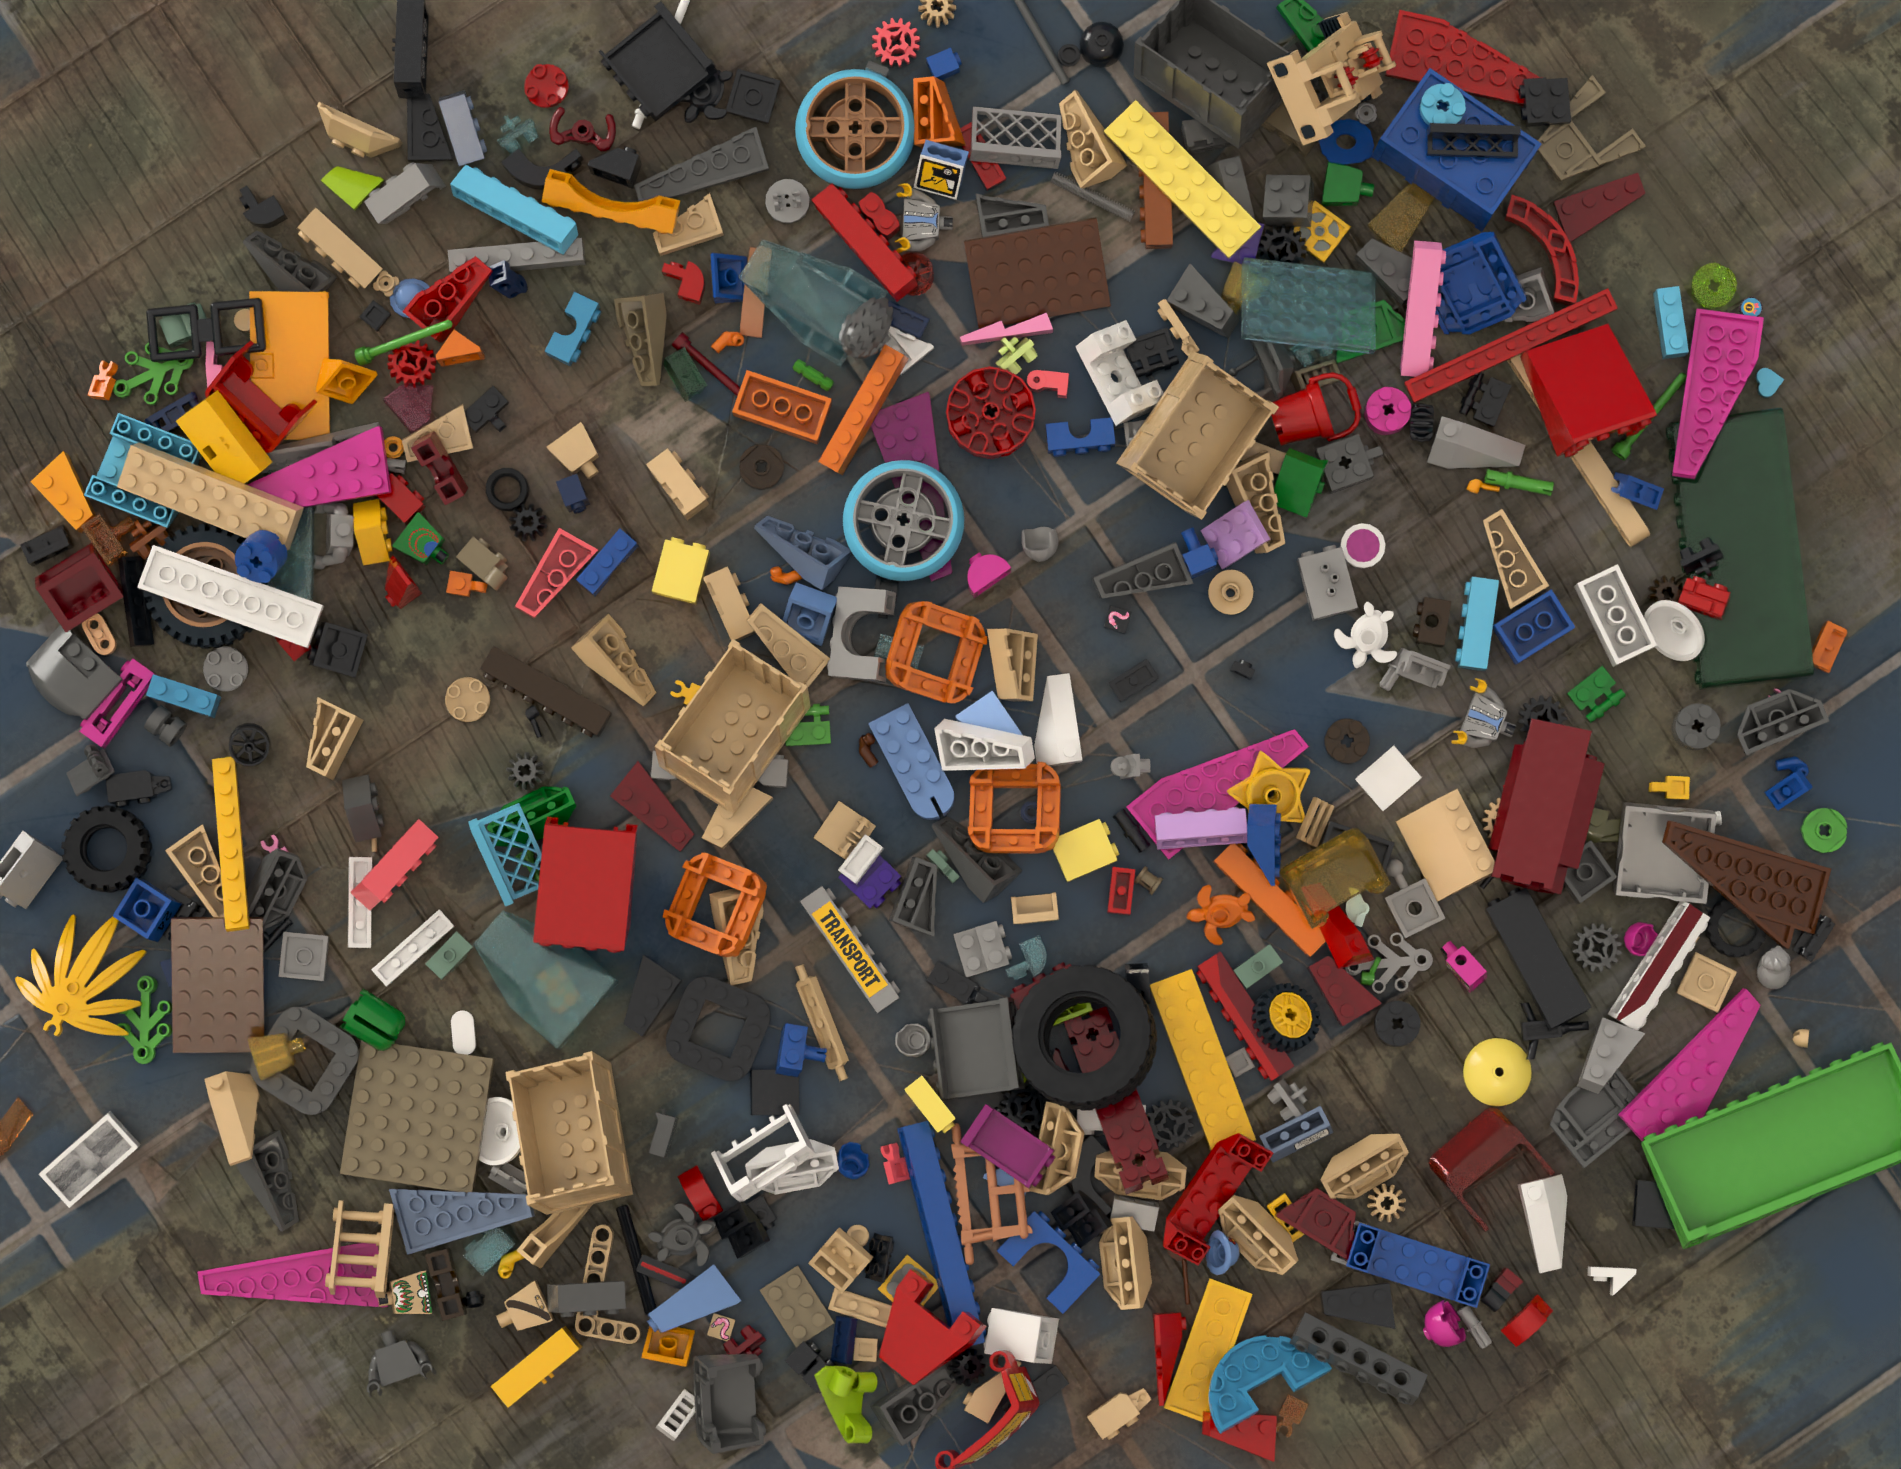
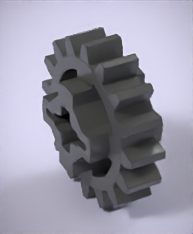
(1605, 942)

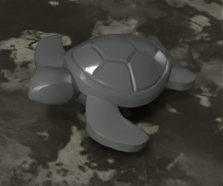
(684, 1236)

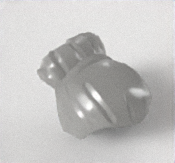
(1774, 968)

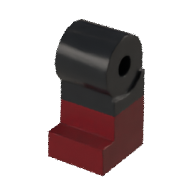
(1501, 1289)

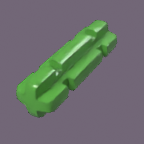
(813, 375)

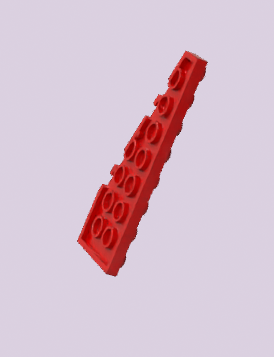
(1471, 65)

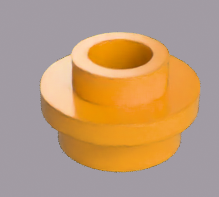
(393, 440)

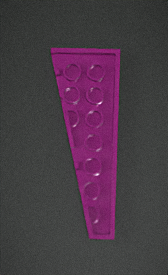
(908, 433)

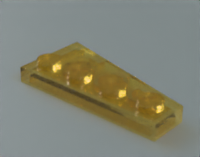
(1401, 216)

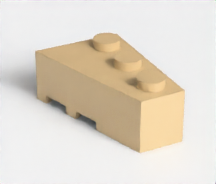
(730, 603)

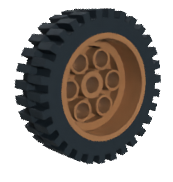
(182, 621)

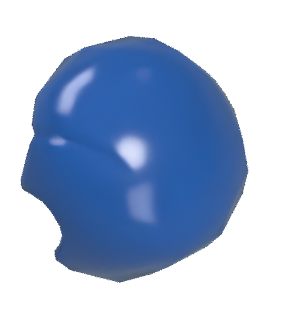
(852, 1161)

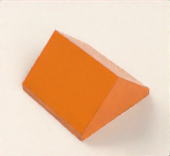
(458, 350)

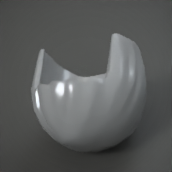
(1039, 543)

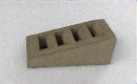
(1298, 382)

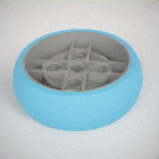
(945, 529)

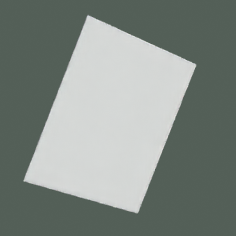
(1388, 778)

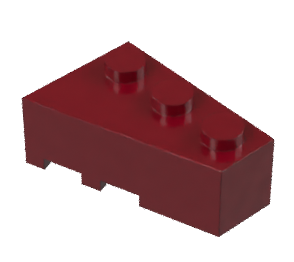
(1341, 991)

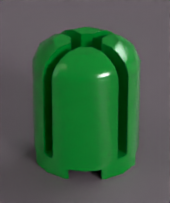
(374, 1021)

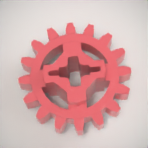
(903, 48)

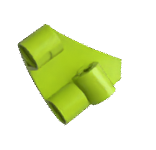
(843, 1395)

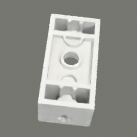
(1104, 355)

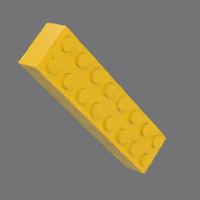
(1200, 1058)

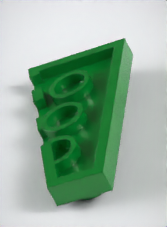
(1303, 22)

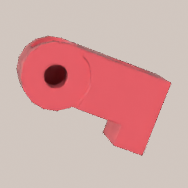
(1048, 380)

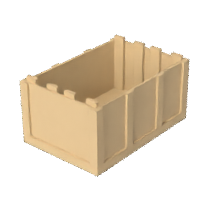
(1196, 435)
(733, 727)
(570, 1133)

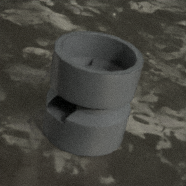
(165, 725)

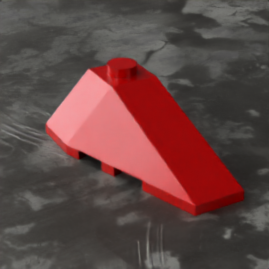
(448, 297)
(1345, 940)
(1167, 1339)

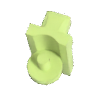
(1023, 348)

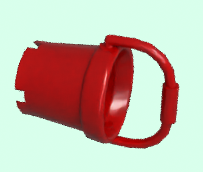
(1305, 414)

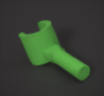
(1367, 978)

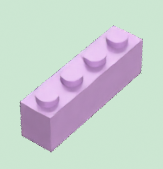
(1201, 828)

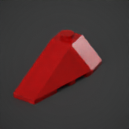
(399, 585)

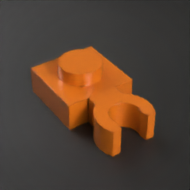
(103, 384)

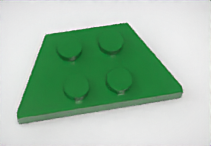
(1388, 331)

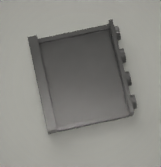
(975, 1049)

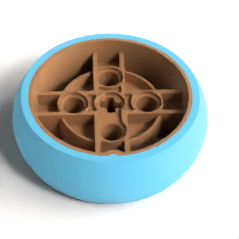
(896, 129)

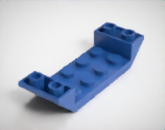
(1417, 1265)

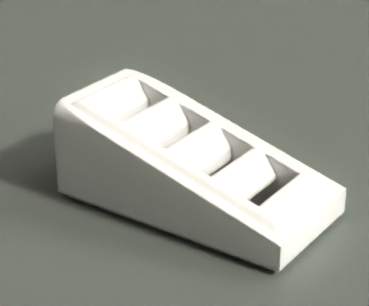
(685, 1419)

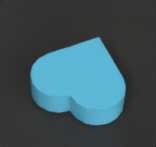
(1768, 382)

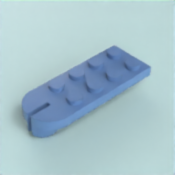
(913, 762)

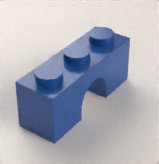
(1061, 441)
(606, 561)

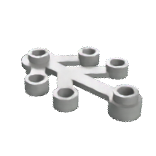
(1394, 962)

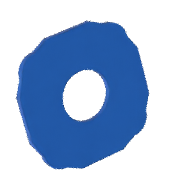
(1361, 151)

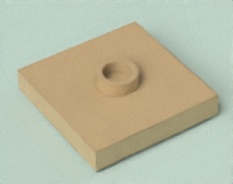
(1706, 982)

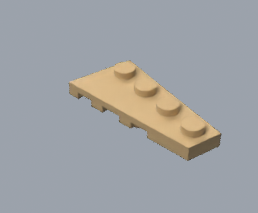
(792, 651)

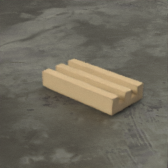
(1317, 823)

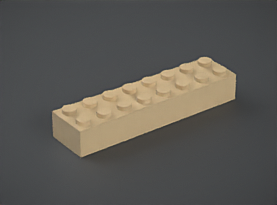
(207, 495)

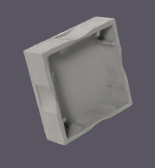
(1646, 865)

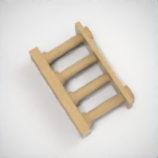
(380, 1261)

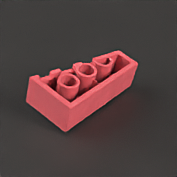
(557, 567)
(395, 864)

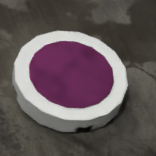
(1363, 545)

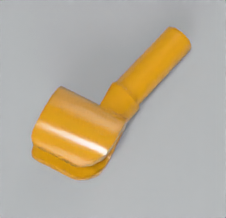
(1475, 485)

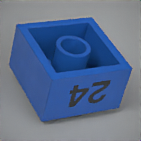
(146, 909)

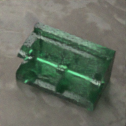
(684, 374)

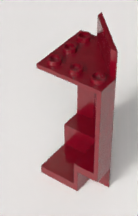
(1545, 807)

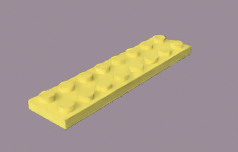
(1182, 179)

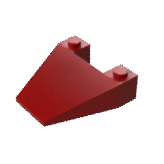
(917, 1339)

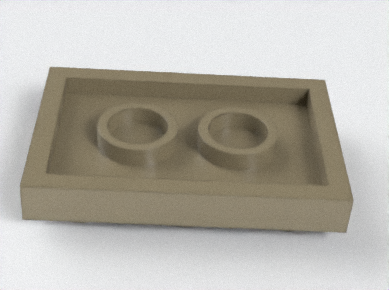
(797, 1306)

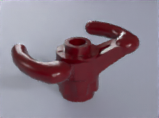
(586, 138)

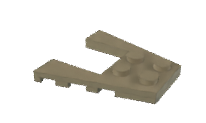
(1569, 152)

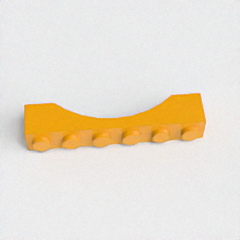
(565, 191)

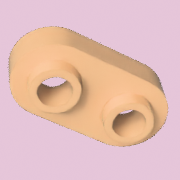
(99, 635)

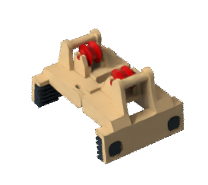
(1347, 70)

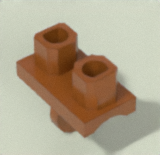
(141, 544)

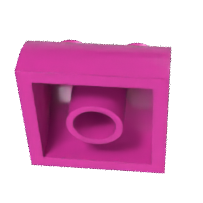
(985, 572)

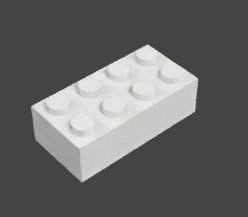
(1615, 615)

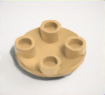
(467, 699)

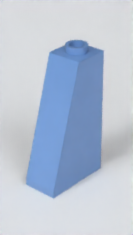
(698, 1299)

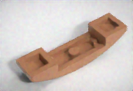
(752, 311)

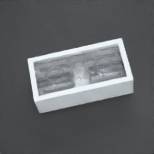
(89, 1159)

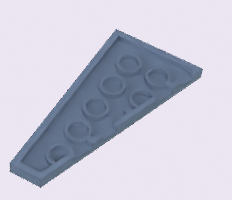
(441, 1217)

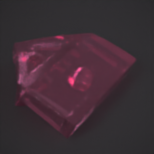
(411, 405)

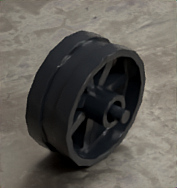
(249, 744)

